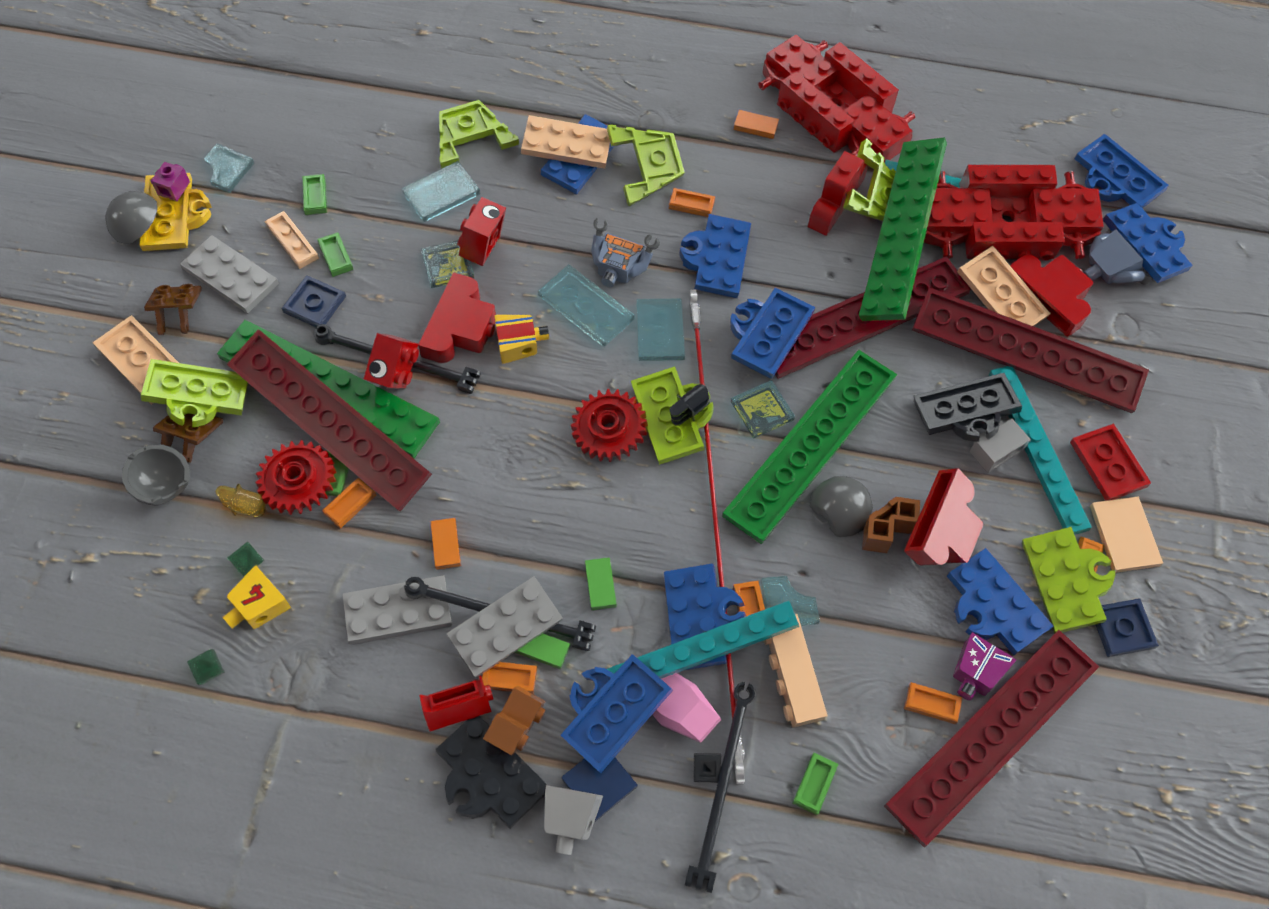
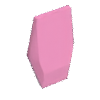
(686, 710)

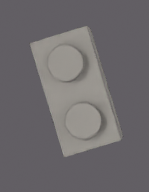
(1001, 447)

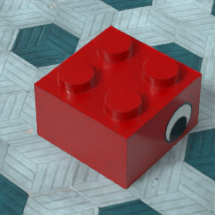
(481, 231)
(391, 361)

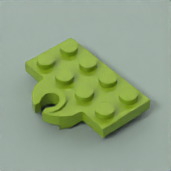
(194, 391)
(657, 394)
(1068, 579)

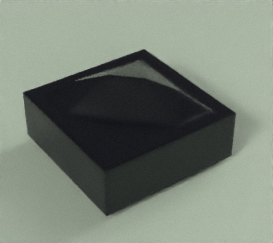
(707, 767)

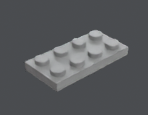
(229, 274)
(390, 613)
(504, 626)

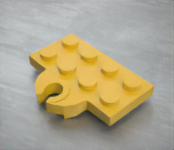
(174, 218)

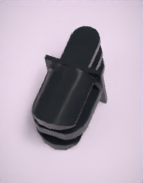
(689, 405)

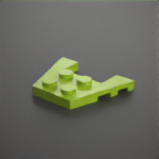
(467, 124)
(656, 157)
(880, 186)

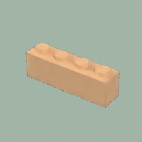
(796, 678)

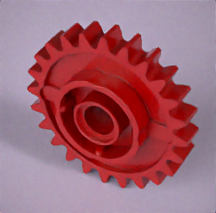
(614, 440)
(277, 482)

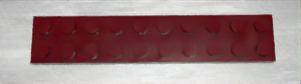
(841, 326)
(1031, 350)
(330, 420)
(990, 738)

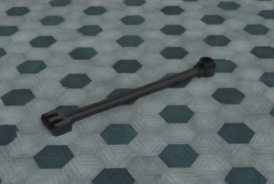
(465, 379)
(426, 591)
(720, 793)

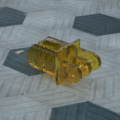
(241, 500)

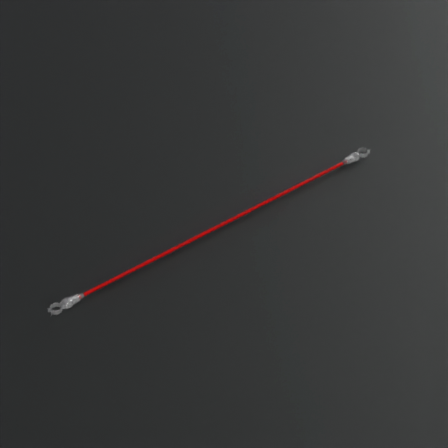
(695, 313)

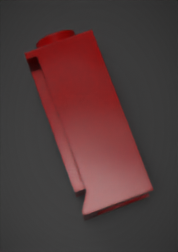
(456, 704)

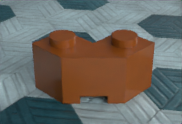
(896, 516)
(515, 720)

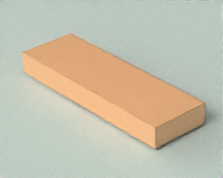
(292, 240)

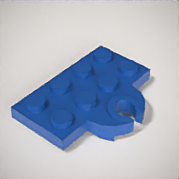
(1118, 173)
(572, 175)
(1151, 240)
(718, 255)
(769, 330)
(996, 603)
(698, 604)
(613, 710)

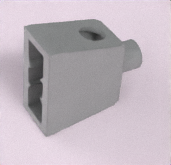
(569, 815)

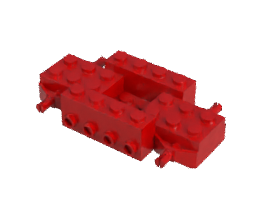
(815, 84)
(1040, 213)

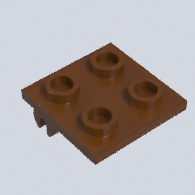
(173, 297)
(191, 435)

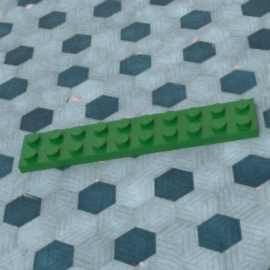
(903, 231)
(393, 416)
(809, 447)

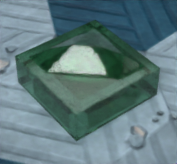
(245, 558)
(205, 667)

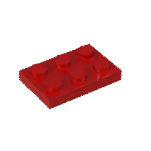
(1110, 462)

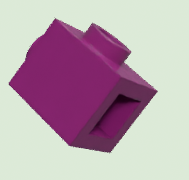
(170, 181)

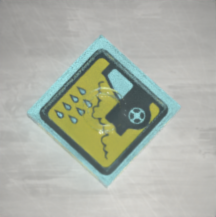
(444, 260)
(762, 409)

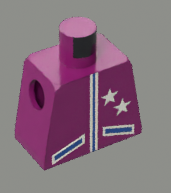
(980, 667)

